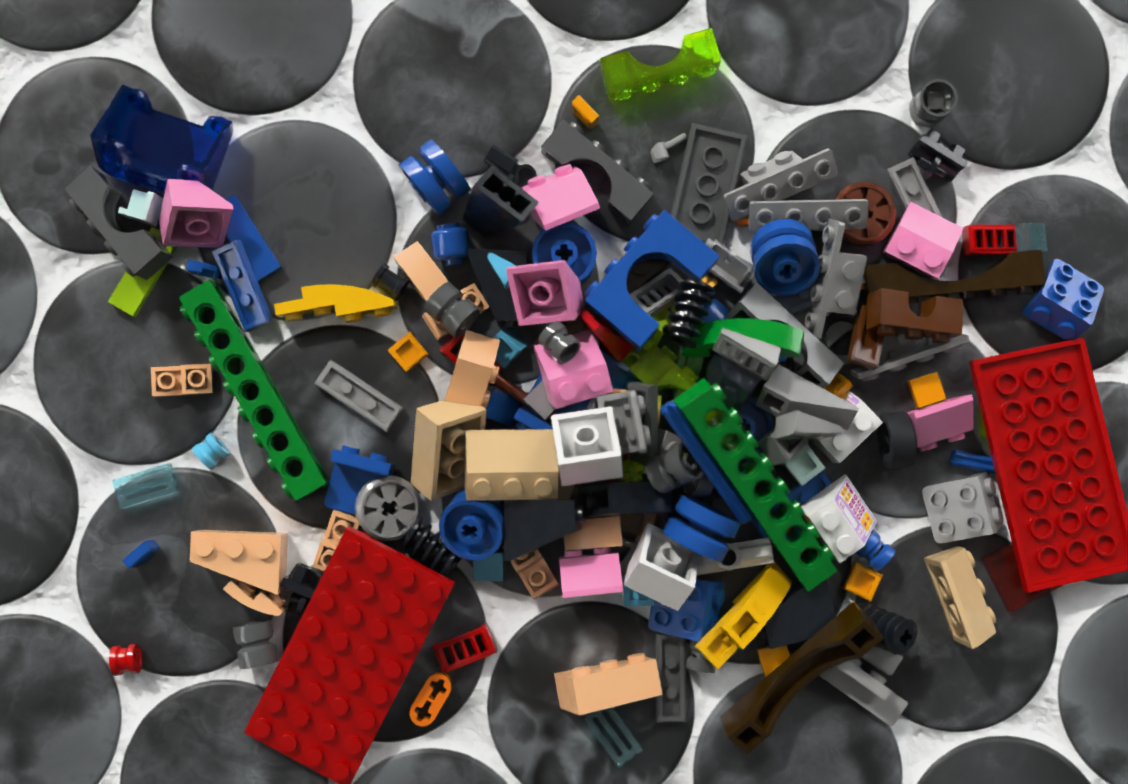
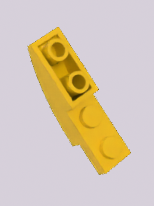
(347, 301)
(747, 616)

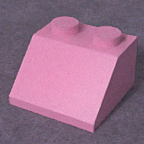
(561, 196)
(193, 215)
(923, 241)
(545, 292)
(579, 378)
(942, 421)
(590, 572)

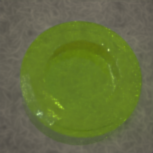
(632, 471)

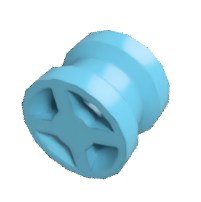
(211, 451)

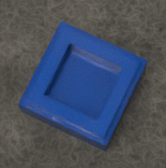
(141, 554)

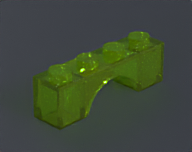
(626, 75)
(659, 368)

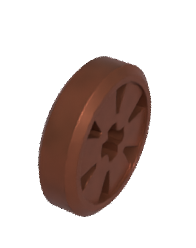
(881, 212)

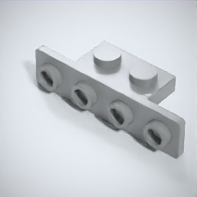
(779, 179)
(812, 213)
(837, 282)
(899, 351)
(866, 690)

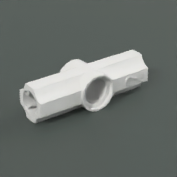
(747, 554)

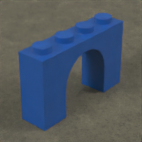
(664, 240)

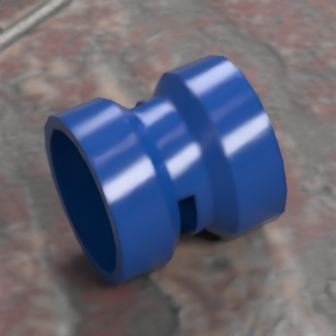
(876, 552)

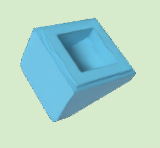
(499, 266)
(510, 346)
(489, 568)

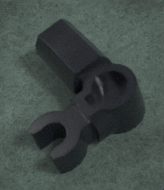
(509, 166)

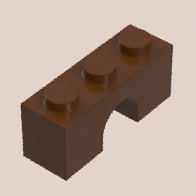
(890, 315)

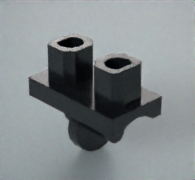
(937, 158)
(298, 583)

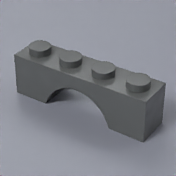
(569, 146)
(98, 198)
(816, 360)

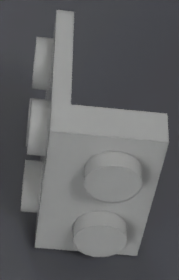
(627, 412)
(962, 508)

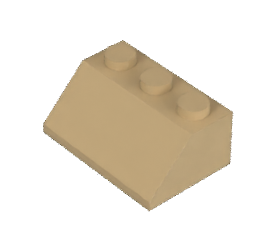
(440, 446)
(510, 465)
(961, 596)

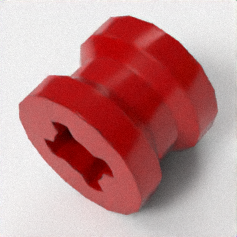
(125, 659)

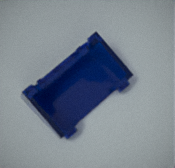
(154, 146)

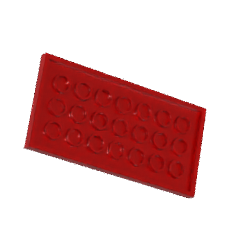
(1053, 463)
(349, 656)

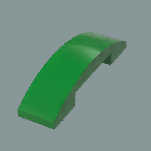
(778, 334)

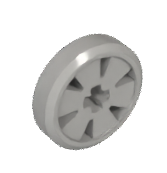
(388, 489)

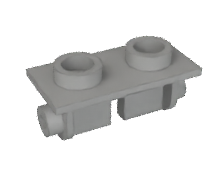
(734, 273)

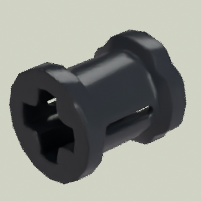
(390, 282)

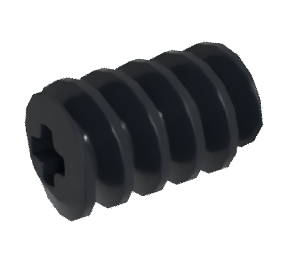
(686, 311)
(430, 548)
(896, 630)

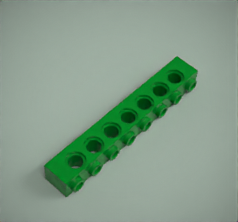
(195, 305)
(816, 563)

